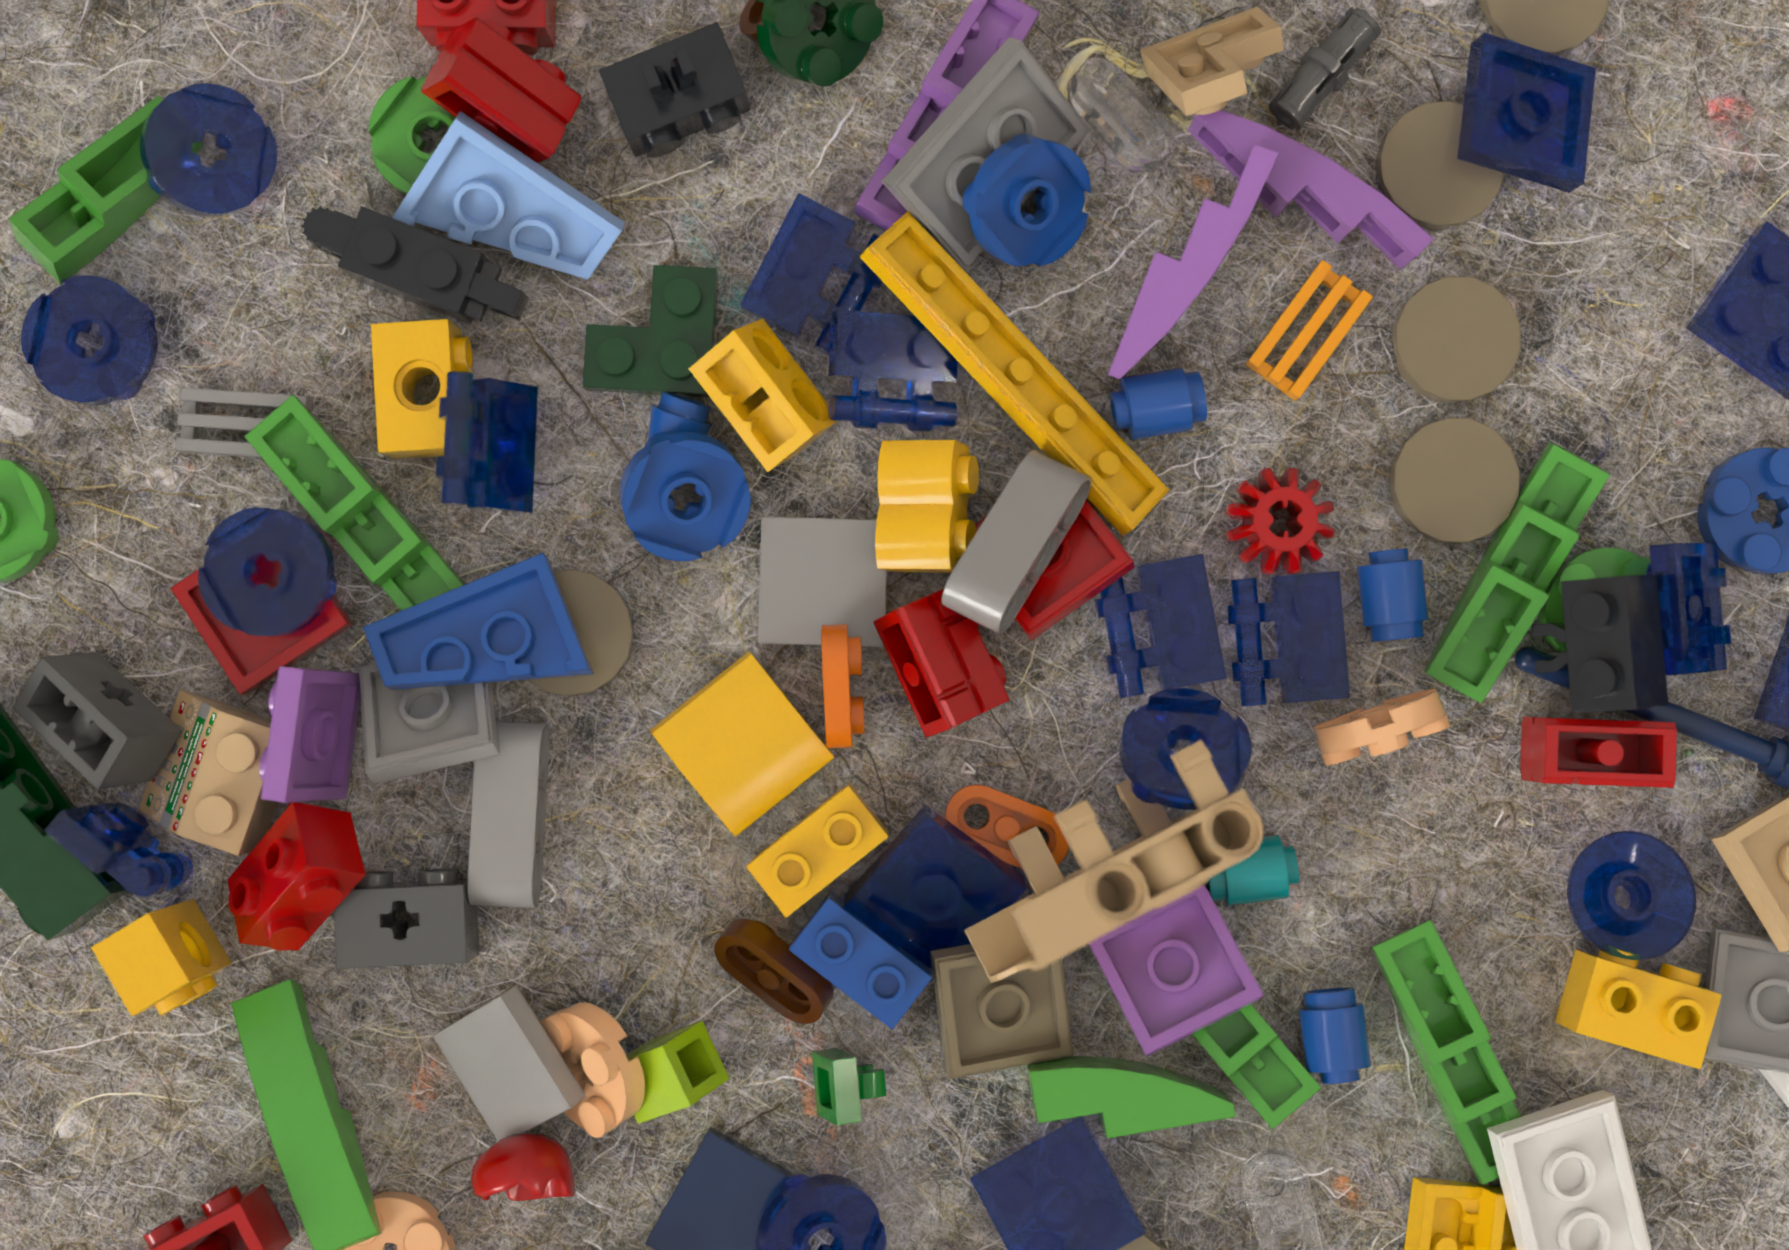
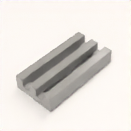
(191, 420)

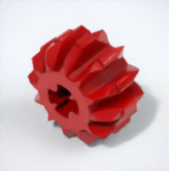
(1301, 522)

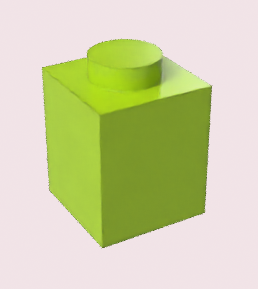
(678, 1070)

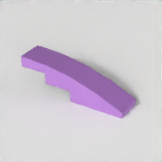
(971, 45)
(1315, 182)
(1176, 283)

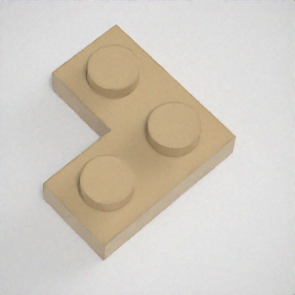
(1208, 63)

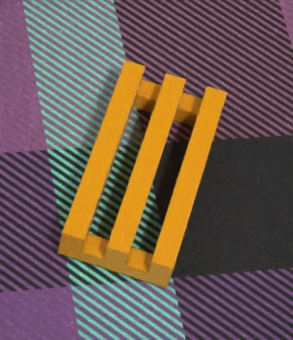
(1339, 288)

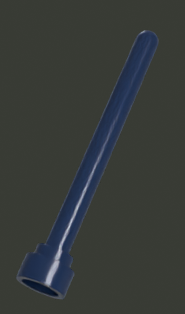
(1770, 754)

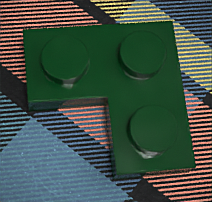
(658, 356)

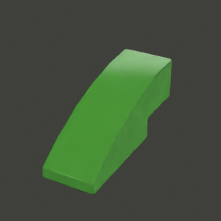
(93, 203)
(1125, 1094)

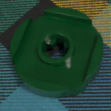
(824, 53)

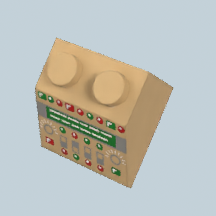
(212, 776)

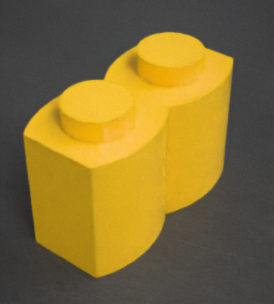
(924, 505)

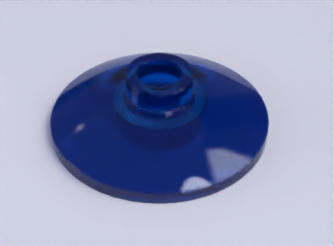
(1659, 892)

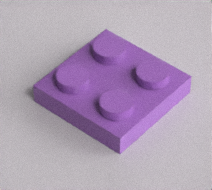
(310, 735)
(1175, 970)

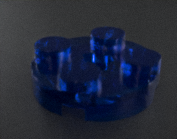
(178, 172)
(71, 309)
(230, 563)
(1174, 716)
(820, 1203)

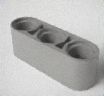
(1016, 541)
(509, 819)

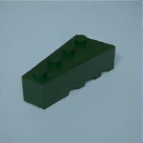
(36, 872)

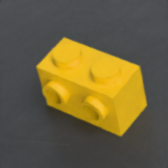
(1639, 1008)

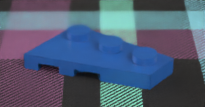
(482, 633)

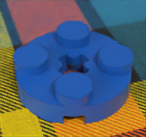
(997, 194)
(668, 463)
(1728, 509)

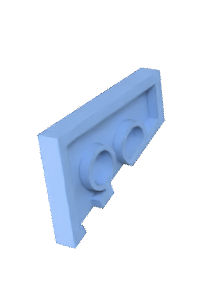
(504, 199)

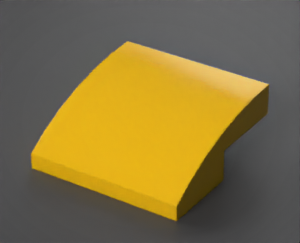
(741, 743)
(1457, 1217)

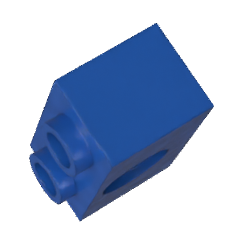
(860, 961)

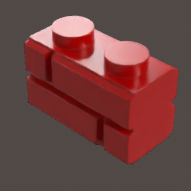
(502, 88)
(941, 663)
(1598, 752)

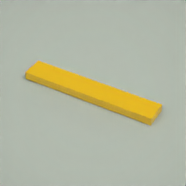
(1013, 371)

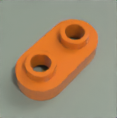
(839, 660)
(1006, 819)

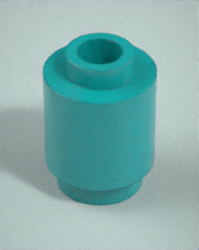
(1258, 877)

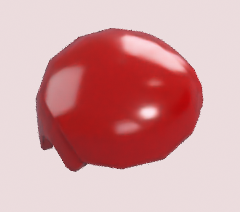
(524, 1168)

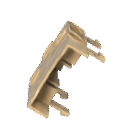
(1120, 883)

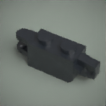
(414, 264)

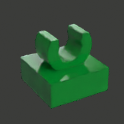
(842, 1084)

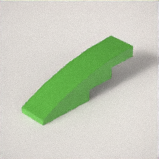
(351, 505)
(1515, 572)
(1448, 1040)
(1258, 1064)
(304, 1118)

